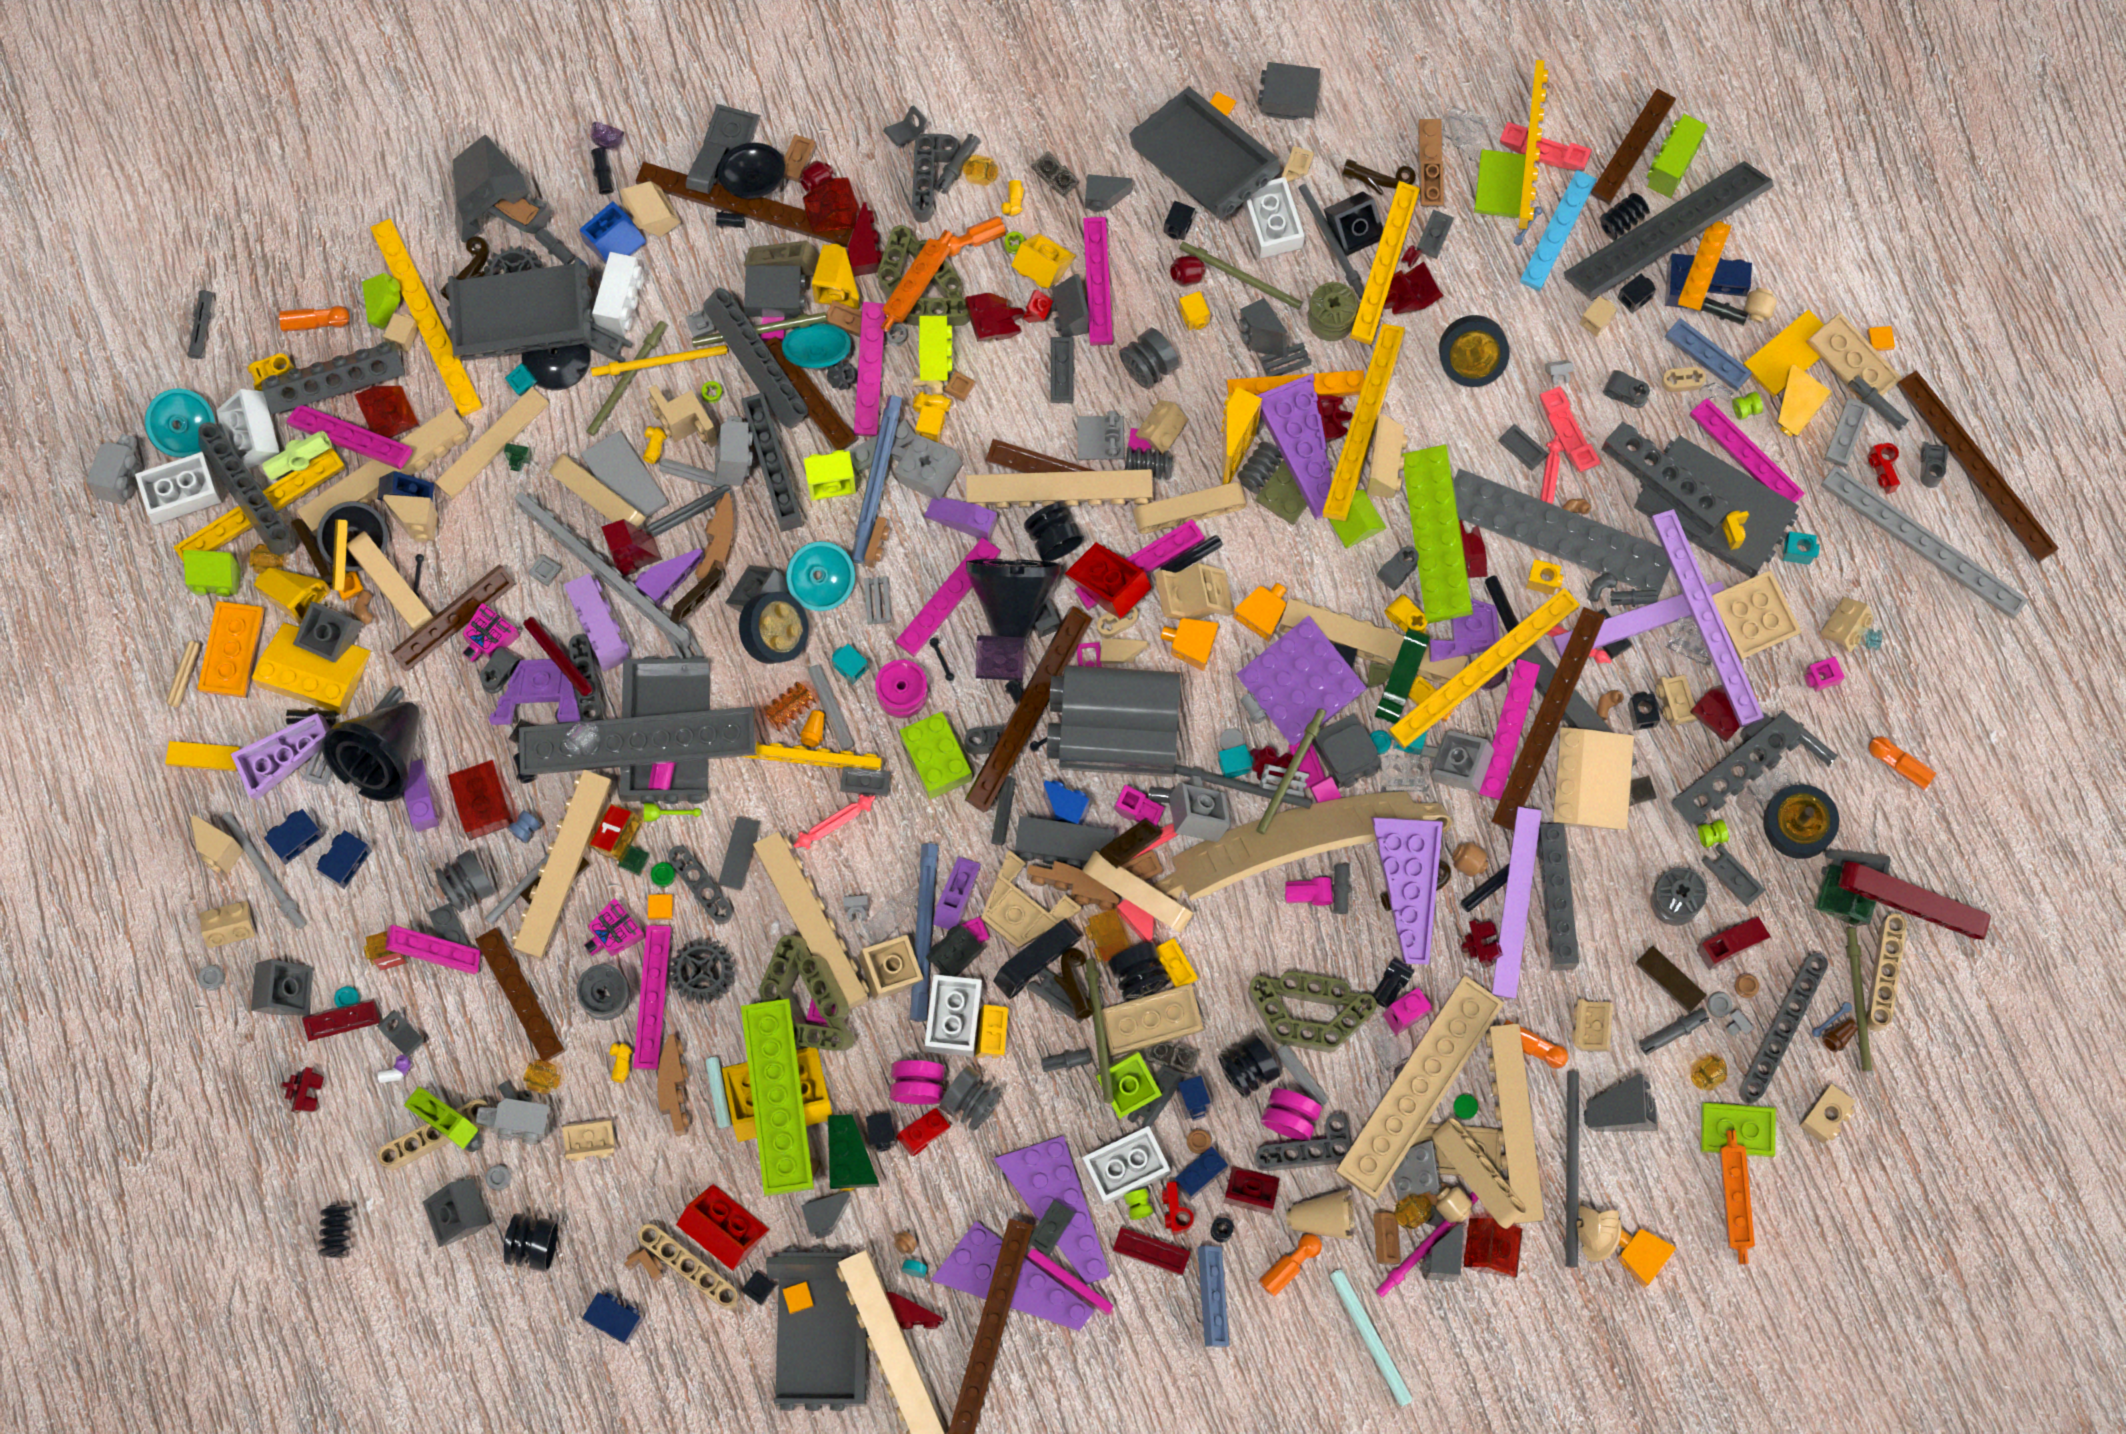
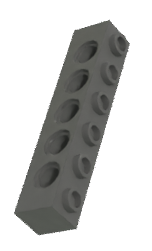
(325, 387)
(771, 462)
(1669, 490)
(1780, 727)
(1557, 897)

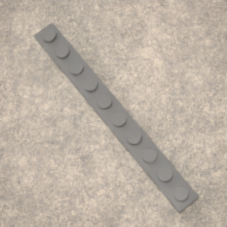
(1924, 542)
(596, 564)

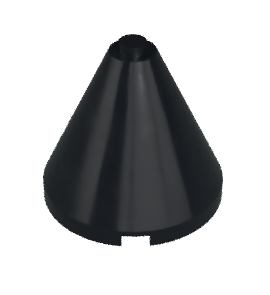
(1012, 592)
(374, 750)

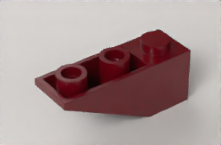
(861, 248)
(1732, 942)
(912, 1314)

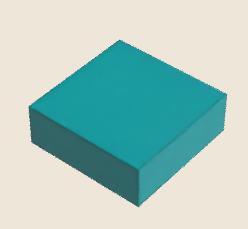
(520, 379)

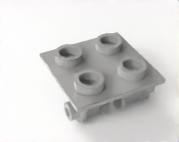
(1100, 437)
(1418, 1172)

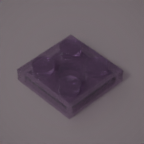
(999, 657)

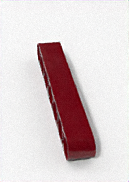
(1914, 900)

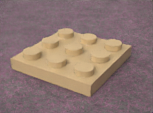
(1756, 615)

